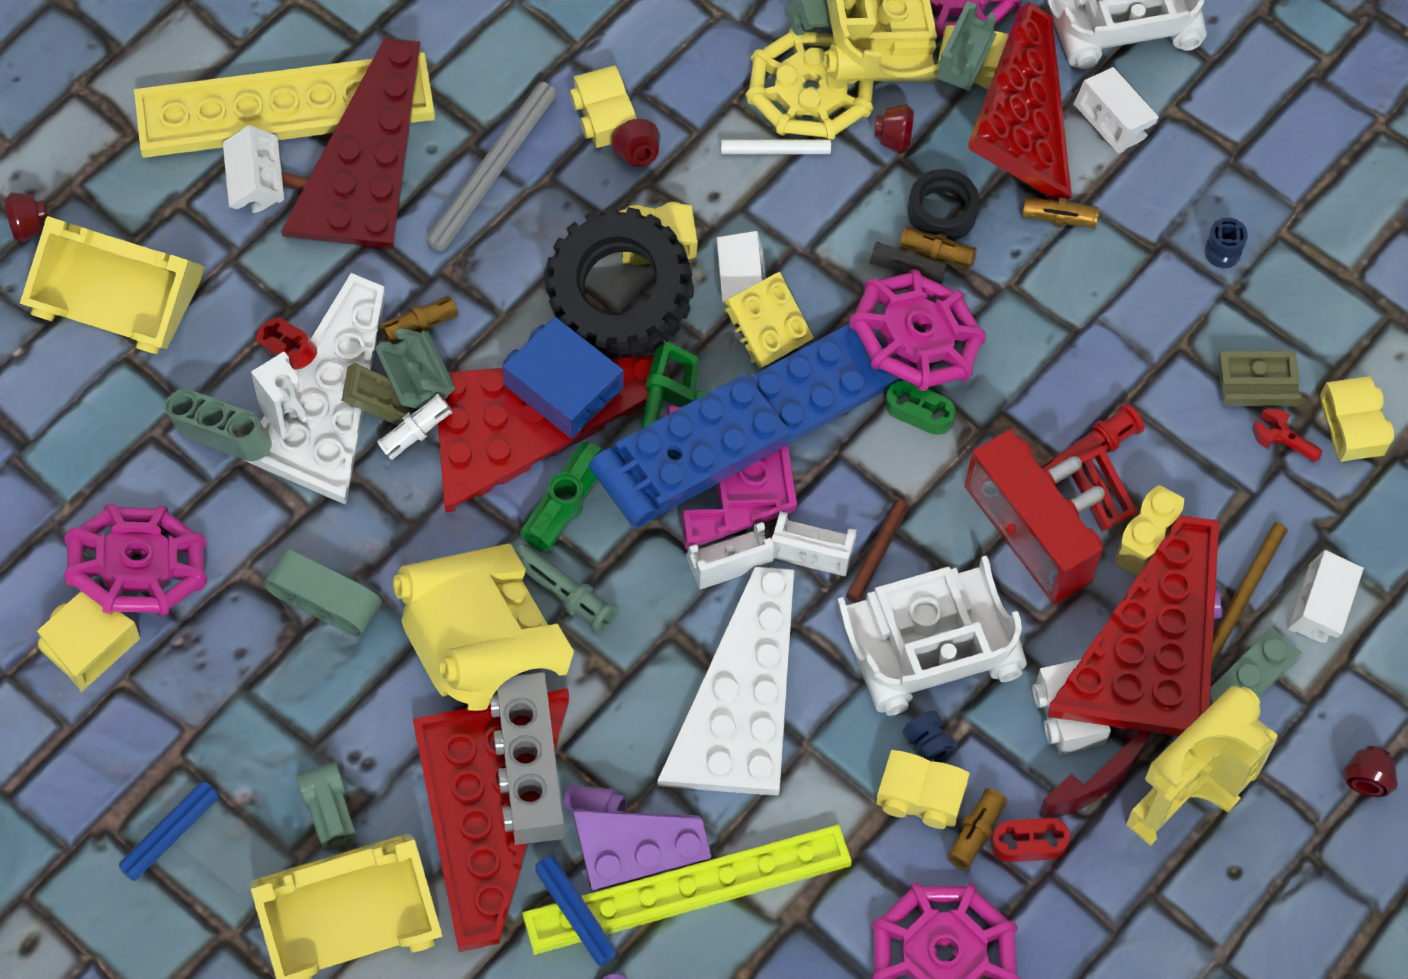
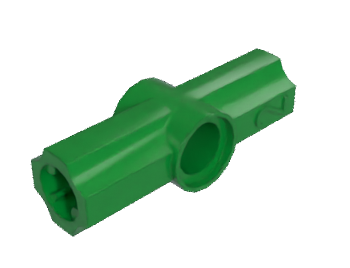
(553, 513)

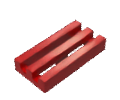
(1115, 483)

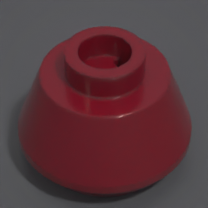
(895, 128)
(636, 142)
(25, 215)
(1371, 772)

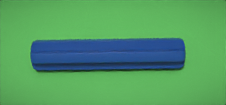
(168, 831)
(575, 910)

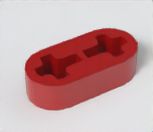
(290, 338)
(1031, 849)

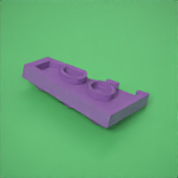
(636, 845)

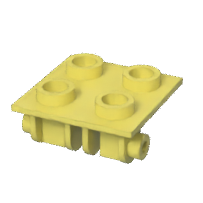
(768, 320)

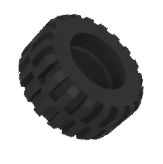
(609, 235)

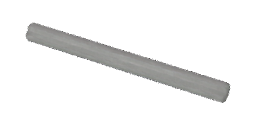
(491, 167)

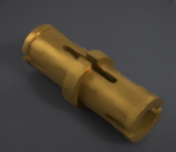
(1086, 215)
(938, 248)
(420, 318)
(977, 829)

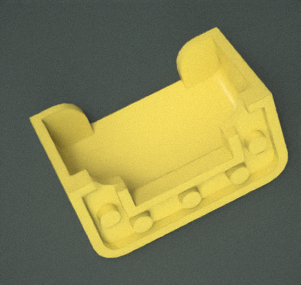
(110, 284)
(346, 907)

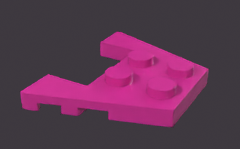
(744, 499)

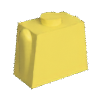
(85, 639)

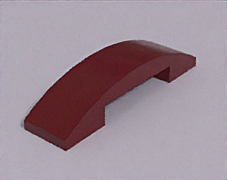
(1074, 795)

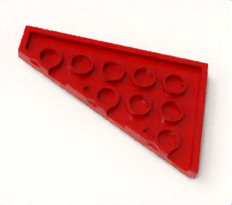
(1023, 110)
(500, 436)
(1156, 649)
(467, 815)

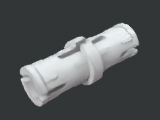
(414, 426)

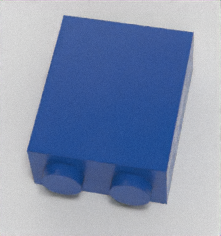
(562, 376)

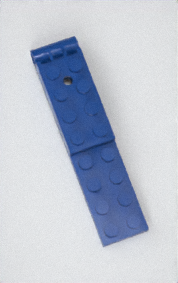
(737, 426)

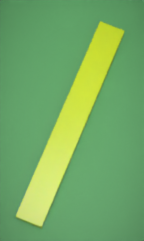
(695, 887)

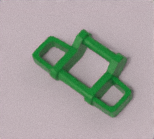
(664, 388)

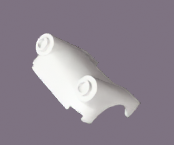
(1093, 25)
(931, 634)

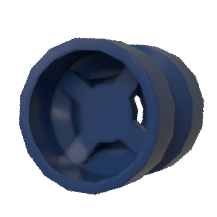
(1226, 242)
(929, 737)

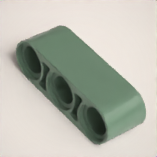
(218, 425)
(322, 593)

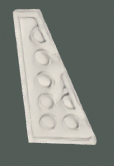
(325, 445)
(738, 714)

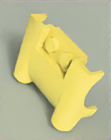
(882, 41)
(477, 623)
(1207, 761)

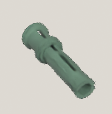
(577, 597)

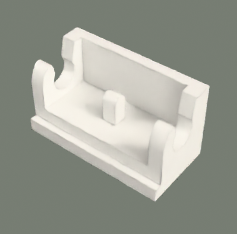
(1115, 109)
(253, 169)
(740, 262)
(276, 392)
(812, 546)
(731, 557)
(1325, 597)

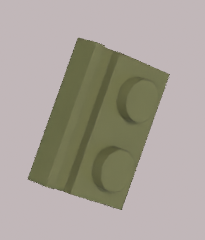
(1259, 378)

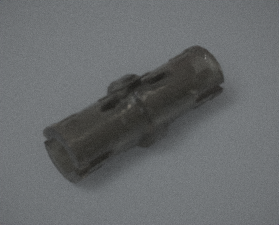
(904, 261)

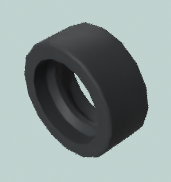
(950, 182)

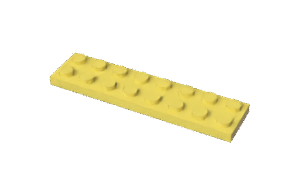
(279, 102)

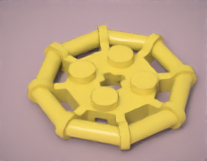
(798, 100)

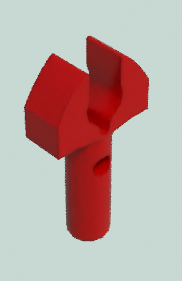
(1283, 434)

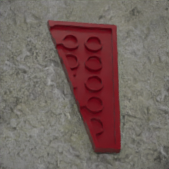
(361, 172)

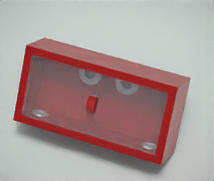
(1034, 515)

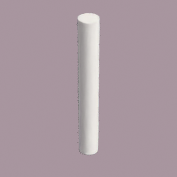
(775, 146)

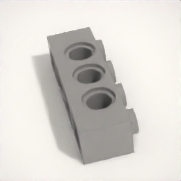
(543, 818)

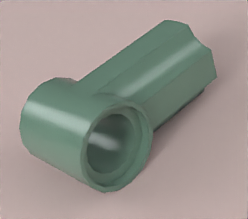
(325, 796)

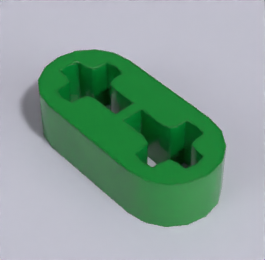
(920, 408)

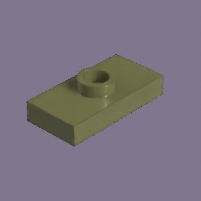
(373, 394)

